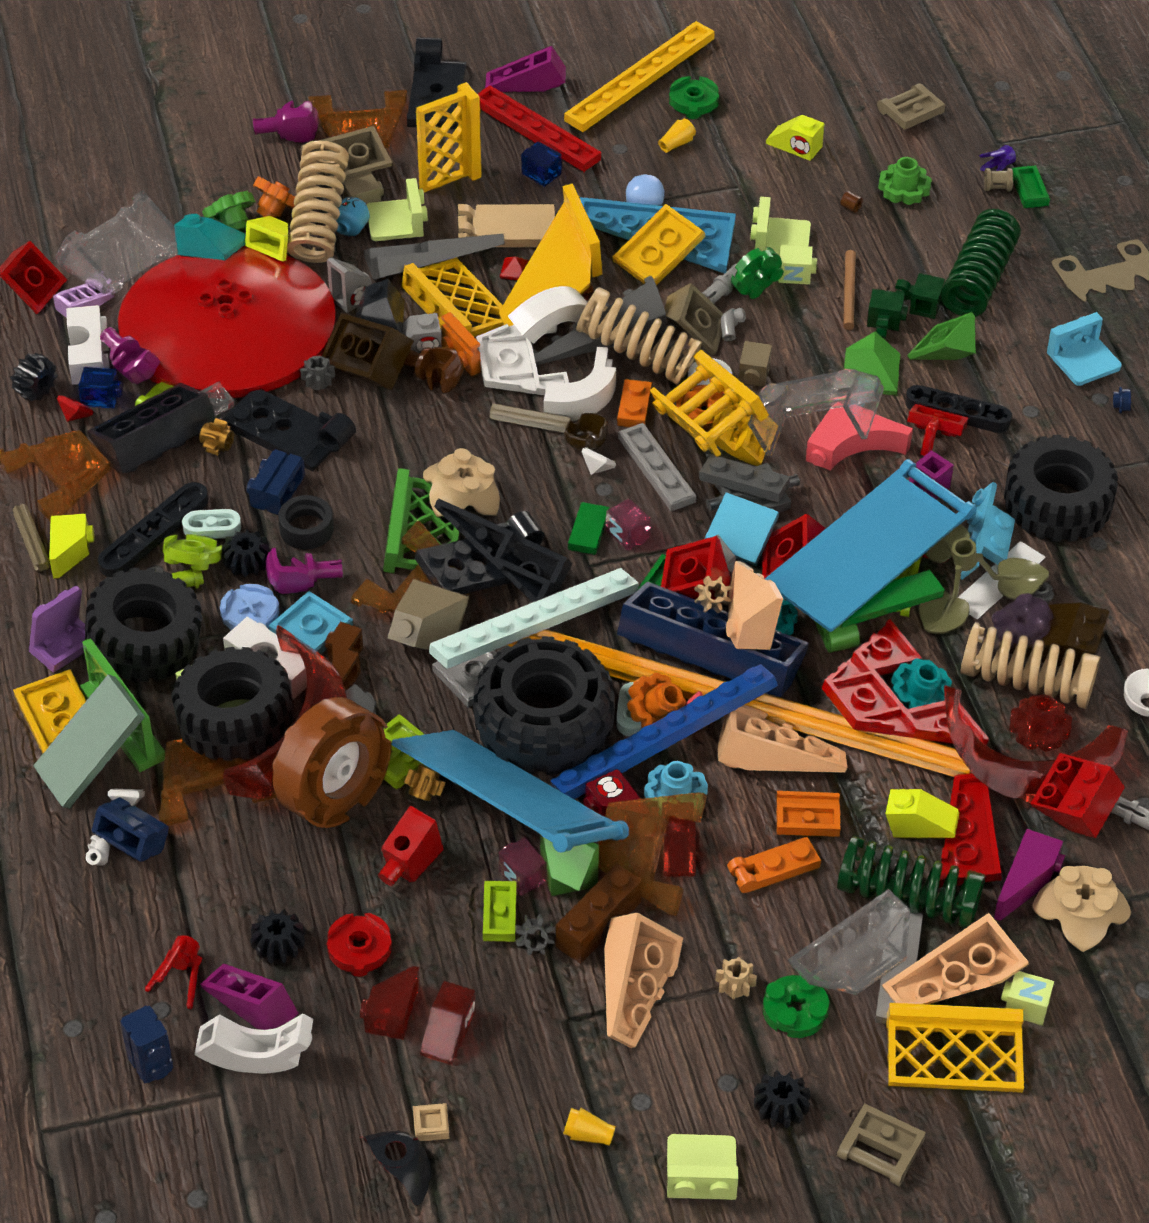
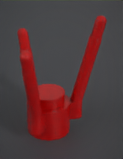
(181, 956)

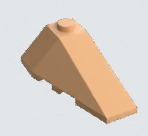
(752, 609)
(761, 745)
(965, 963)
(637, 966)

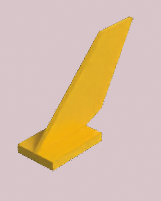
(563, 257)

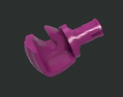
(291, 123)
(128, 357)
(299, 576)

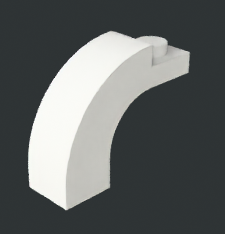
(547, 310)
(584, 395)
(253, 1050)

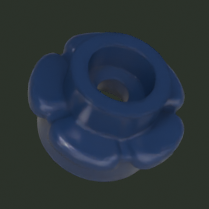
(1122, 400)

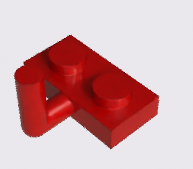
(933, 420)

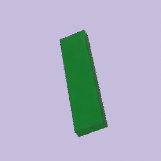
(898, 596)

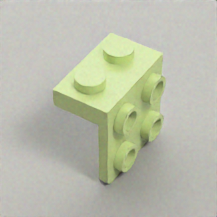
(398, 217)
(777, 231)
(701, 1167)

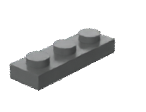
(744, 478)

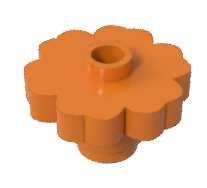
(274, 198)
(653, 698)

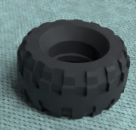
(548, 736)

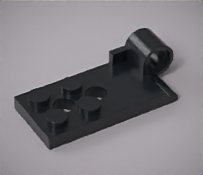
(433, 75)
(308, 434)
(473, 576)

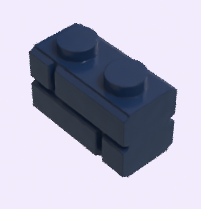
(276, 481)
(130, 829)
(147, 1044)

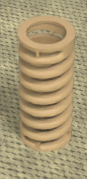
(305, 203)
(589, 323)
(1081, 683)

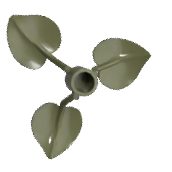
(1014, 576)

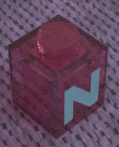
(628, 524)
(522, 864)

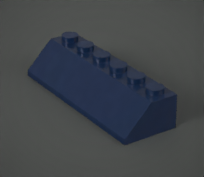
(682, 629)

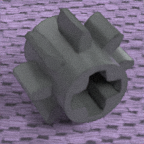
(317, 372)
(530, 927)

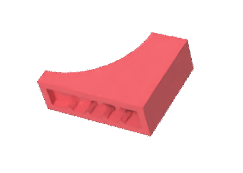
(838, 438)

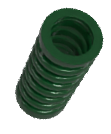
(981, 262)
(964, 904)

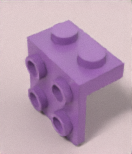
(57, 630)

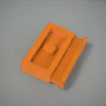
(460, 339)
(808, 813)

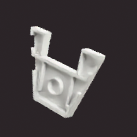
(510, 362)

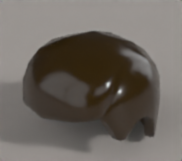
(588, 432)

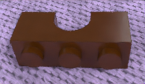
(583, 925)

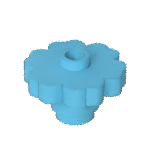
(674, 779)

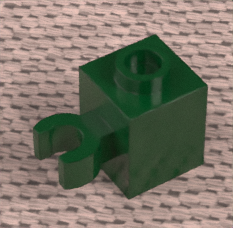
(924, 295)
(886, 311)

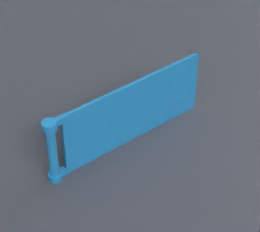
(869, 546)
(512, 790)

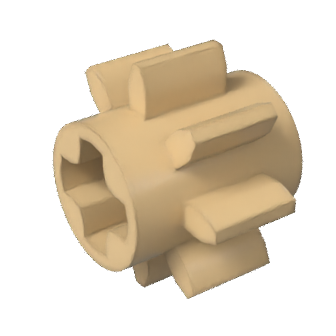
(705, 596)
(736, 978)

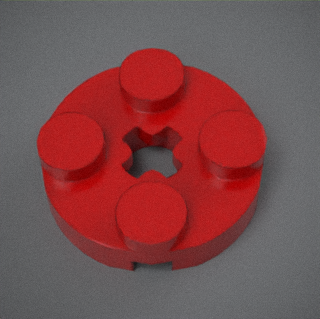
(364, 958)

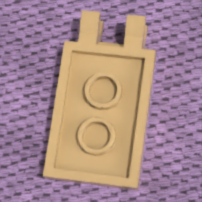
(521, 223)

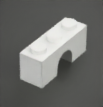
(85, 347)
(259, 637)

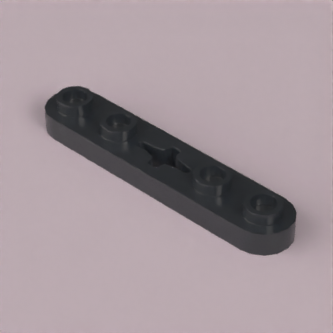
(140, 541)

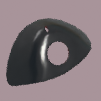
(412, 1169)

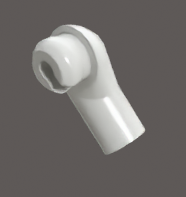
(98, 851)

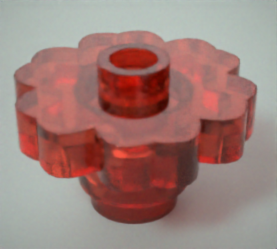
(1040, 723)

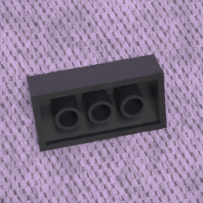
(152, 427)

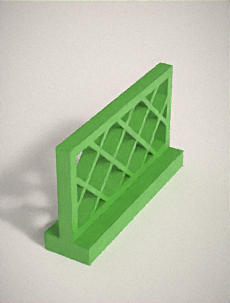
(400, 516)
(141, 745)

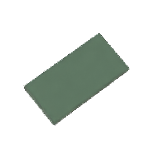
(88, 741)

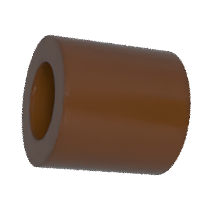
(851, 201)

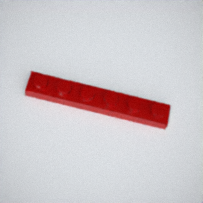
(538, 128)

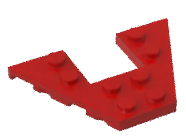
(873, 706)

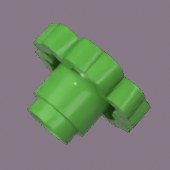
(905, 182)
(231, 210)

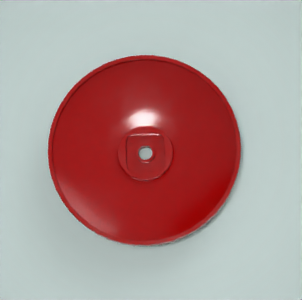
(255, 343)

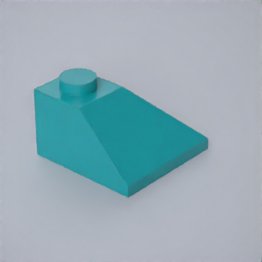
(207, 238)

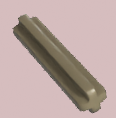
(529, 418)
(31, 538)

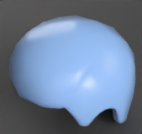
(645, 190)

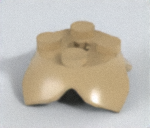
(463, 482)
(1084, 904)

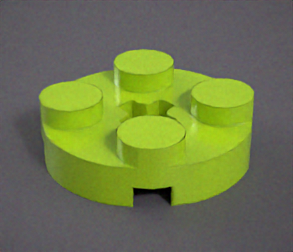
(195, 550)

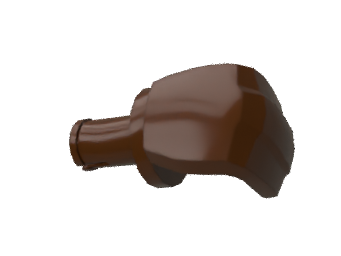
(437, 365)

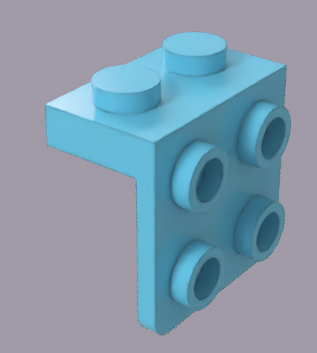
(1080, 351)

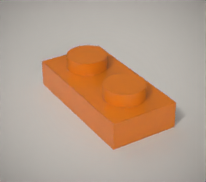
(634, 403)

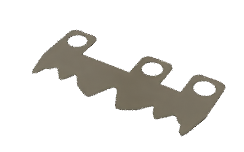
(1115, 275)

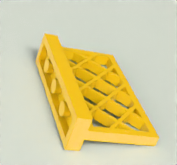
(466, 134)
(432, 300)
(950, 1020)

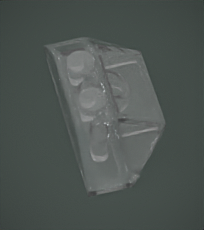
(858, 947)

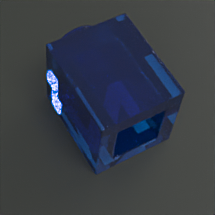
(541, 163)
(99, 387)

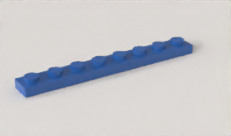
(667, 730)

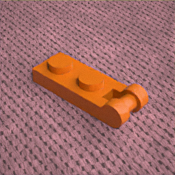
(774, 865)

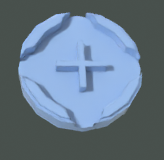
(250, 601)

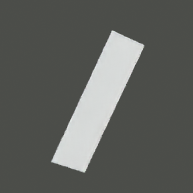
(985, 591)

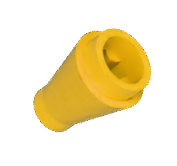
(678, 135)
(588, 1128)

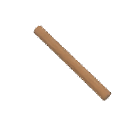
(849, 290)

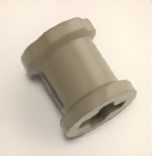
(998, 179)

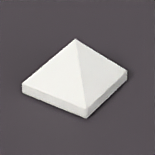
(597, 462)
(132, 796)

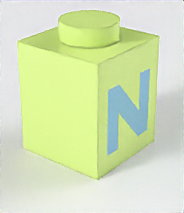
(797, 264)
(1029, 994)

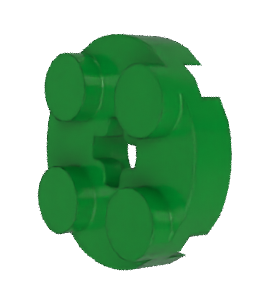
(693, 96)
(753, 283)
(796, 1023)

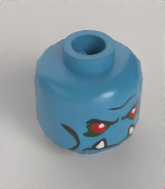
(353, 216)

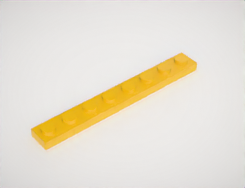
(639, 76)

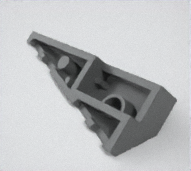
(392, 259)
(576, 343)

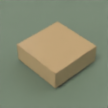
(431, 1122)

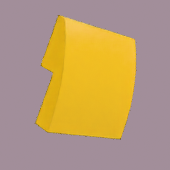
(739, 439)

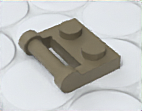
(912, 106)
(885, 1135)

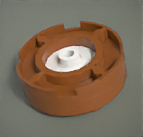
(331, 761)

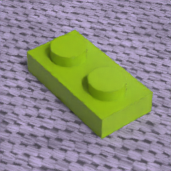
(499, 911)

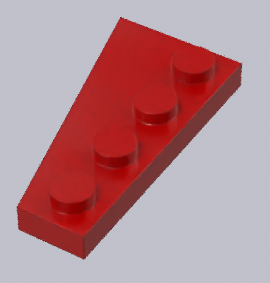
(975, 836)

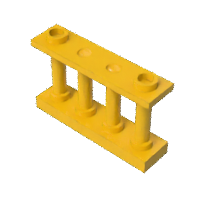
(720, 381)

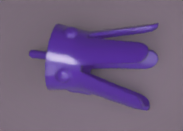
(1002, 158)

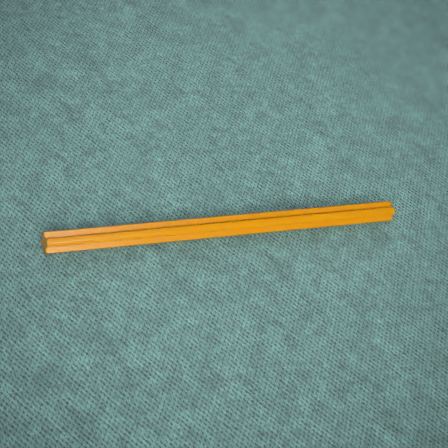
(779, 710)

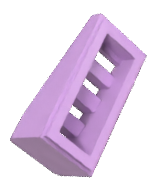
(79, 297)

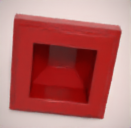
(513, 268)
(73, 409)

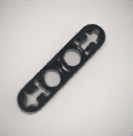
(960, 405)

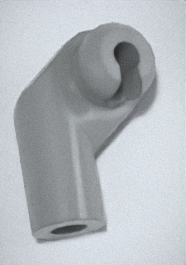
(729, 321)

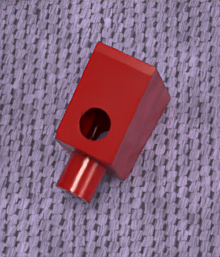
(410, 847)

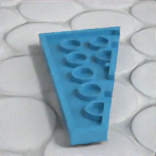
(627, 218)

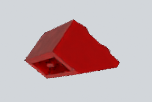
(1078, 794)

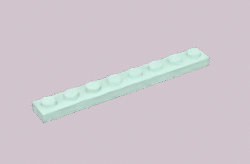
(533, 618)

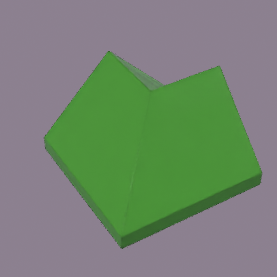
(947, 340)
(877, 358)
(570, 869)

